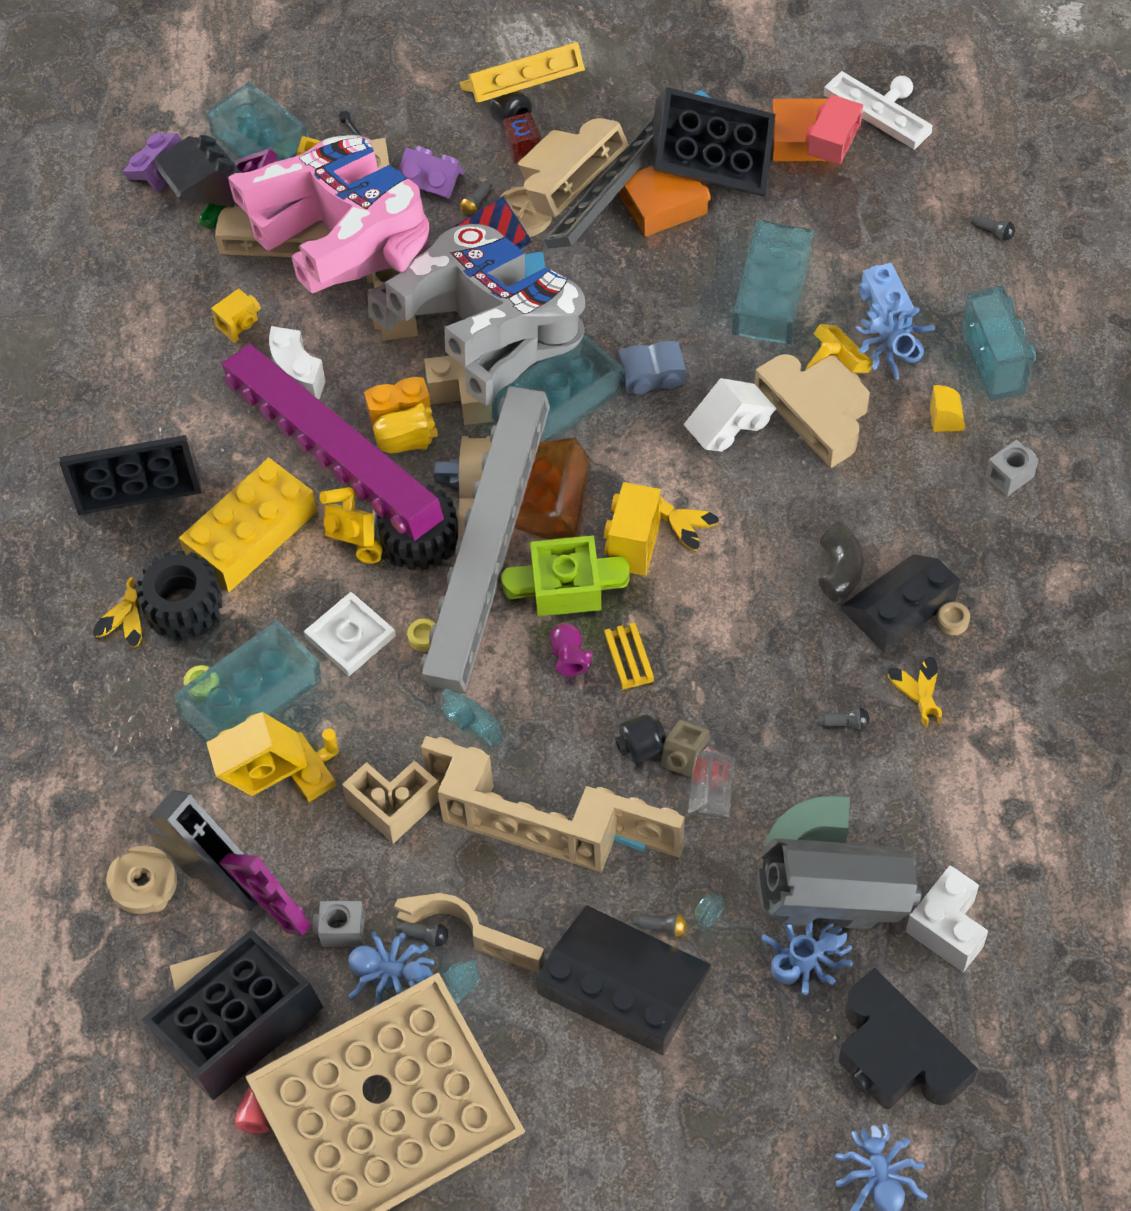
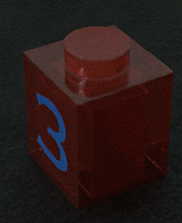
(520, 135)

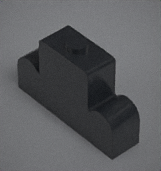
(197, 845)
(899, 1047)

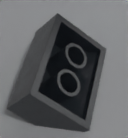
(198, 170)
(902, 599)

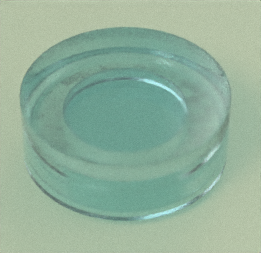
(709, 910)

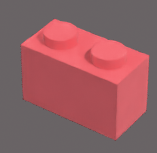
(834, 129)

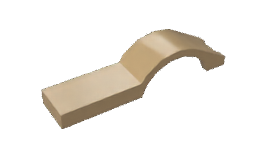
(470, 471)
(484, 938)

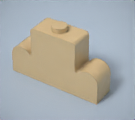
(569, 162)
(236, 236)
(817, 402)

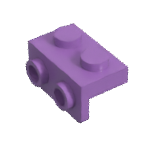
(141, 164)
(429, 172)

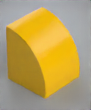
(946, 410)

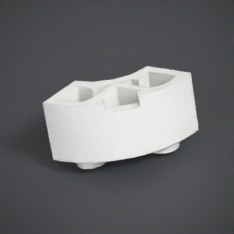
(290, 356)

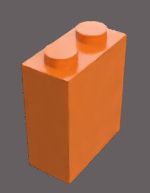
(791, 126)
(663, 200)

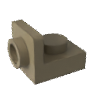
(683, 747)

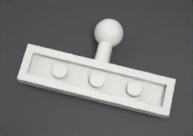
(883, 110)

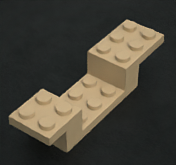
(584, 841)

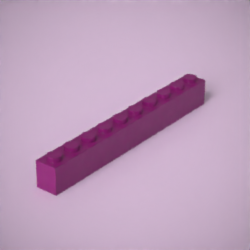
(333, 442)

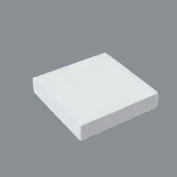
(349, 633)

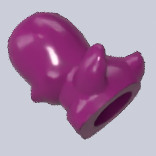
(566, 647)

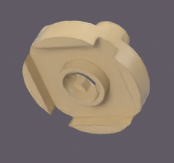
(146, 898)

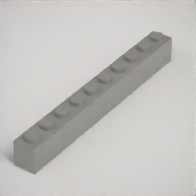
(485, 540)

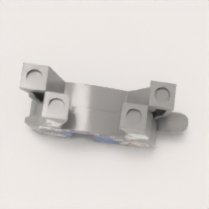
(503, 314)

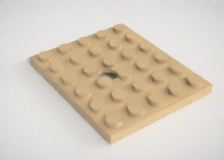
(434, 1123)

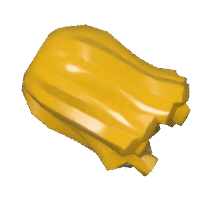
(405, 430)

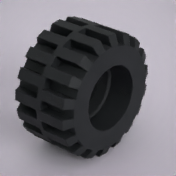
(430, 546)
(177, 573)

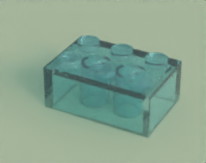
(253, 123)
(997, 342)

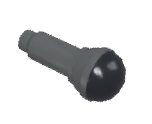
(1003, 229)
(856, 718)
(434, 934)

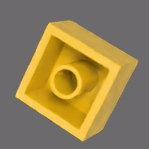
(634, 526)
(256, 753)

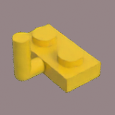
(838, 343)
(345, 521)
(316, 778)

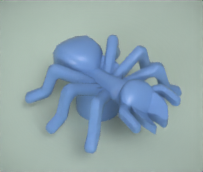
(895, 338)
(804, 953)
(384, 969)
(882, 1177)

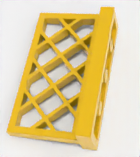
(524, 72)

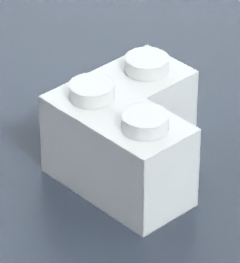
(726, 411)
(942, 923)

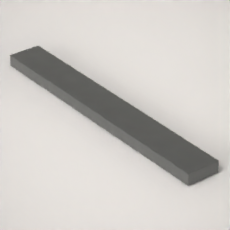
(603, 190)

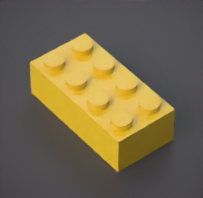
(250, 523)

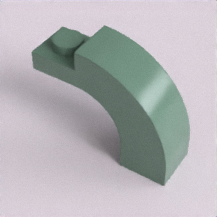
(814, 820)

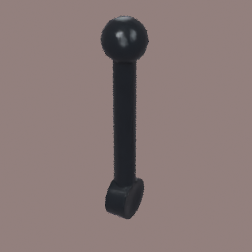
(344, 117)

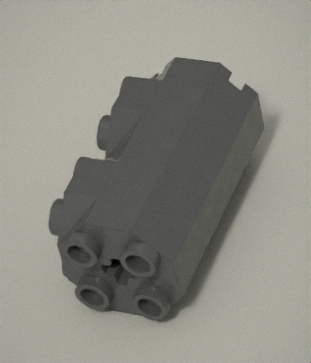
(837, 883)

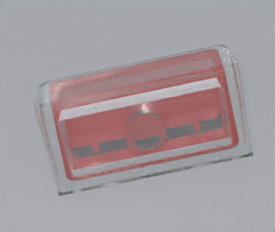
(712, 784)

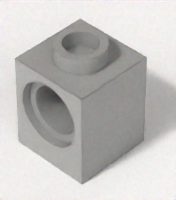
(1011, 478)
(346, 936)

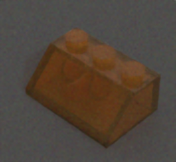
(555, 490)

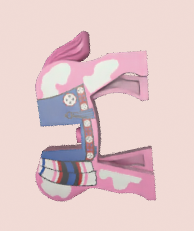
(370, 212)

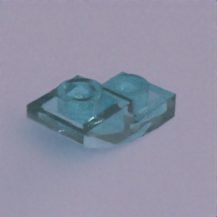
(468, 713)
(461, 979)

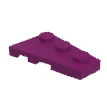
(266, 891)

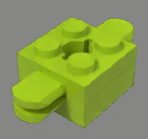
(565, 562)

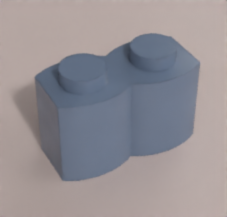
(652, 367)

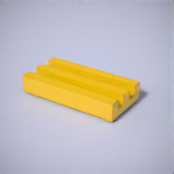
(622, 633)

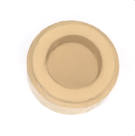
(953, 618)

